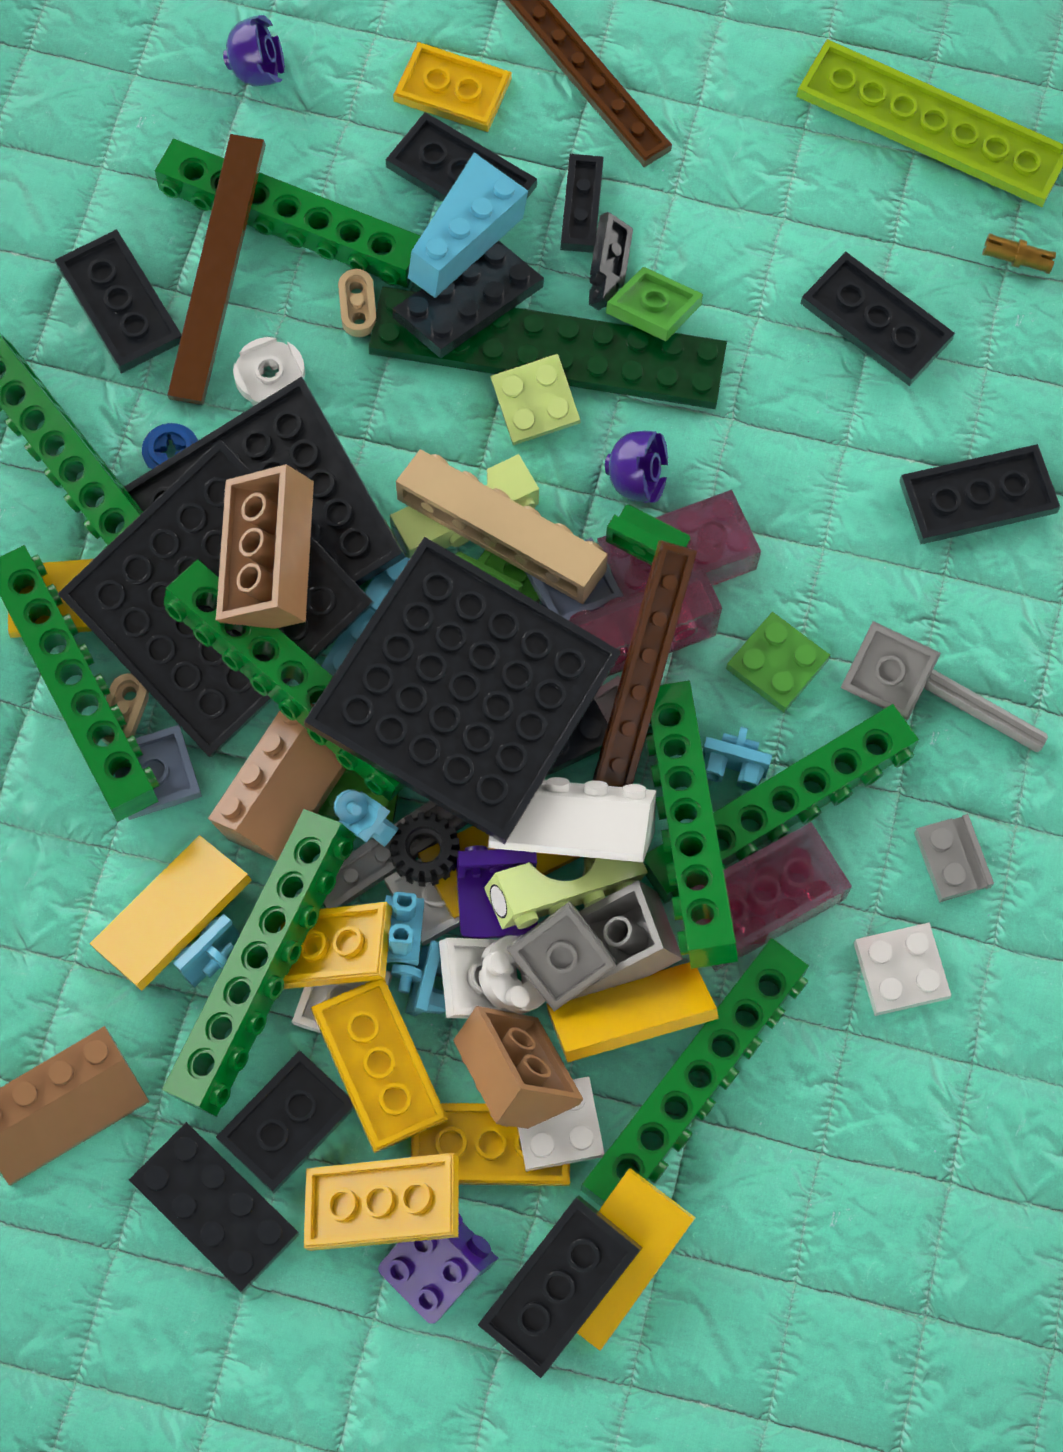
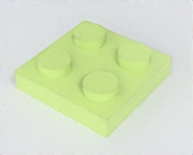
(535, 399)

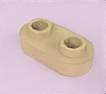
(357, 305)
(131, 709)

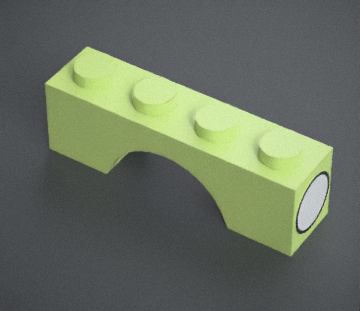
(509, 476)
(525, 894)

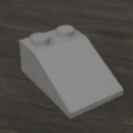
(634, 933)

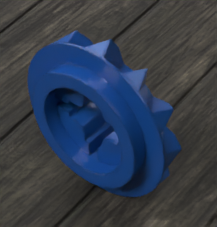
(158, 442)

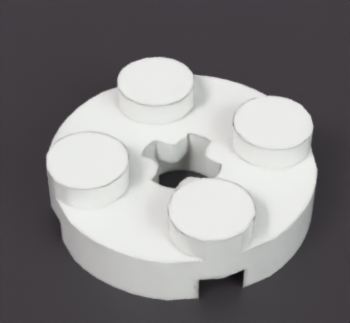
(256, 357)
(498, 984)

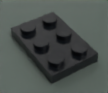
(286, 1121)

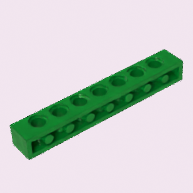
(184, 162)
(76, 454)
(200, 587)
(884, 729)
(123, 794)
(715, 941)
(772, 965)
(242, 970)

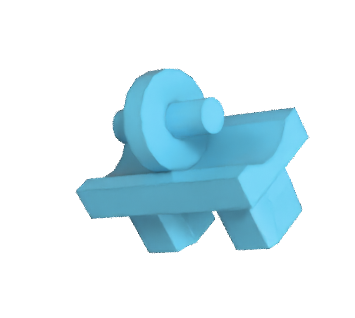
(738, 755)
(364, 816)
(405, 928)
(208, 951)
(422, 994)

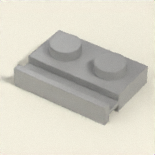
(953, 858)

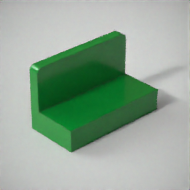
(640, 532)

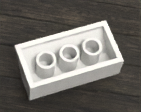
(586, 821)

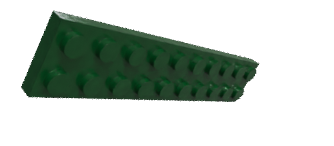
(591, 352)

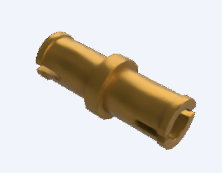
(1019, 253)

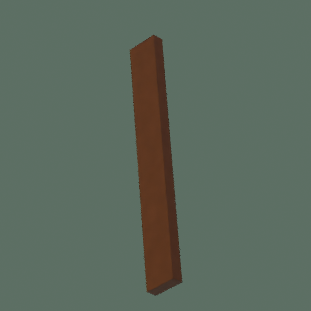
(592, 79)
(216, 270)
(645, 664)

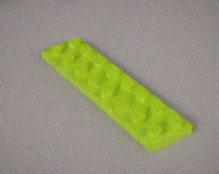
(933, 122)

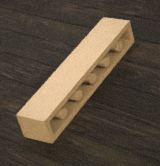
(502, 525)

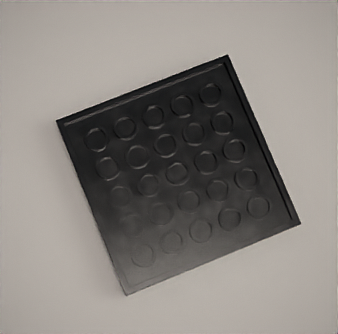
(296, 433)
(124, 606)
(463, 689)

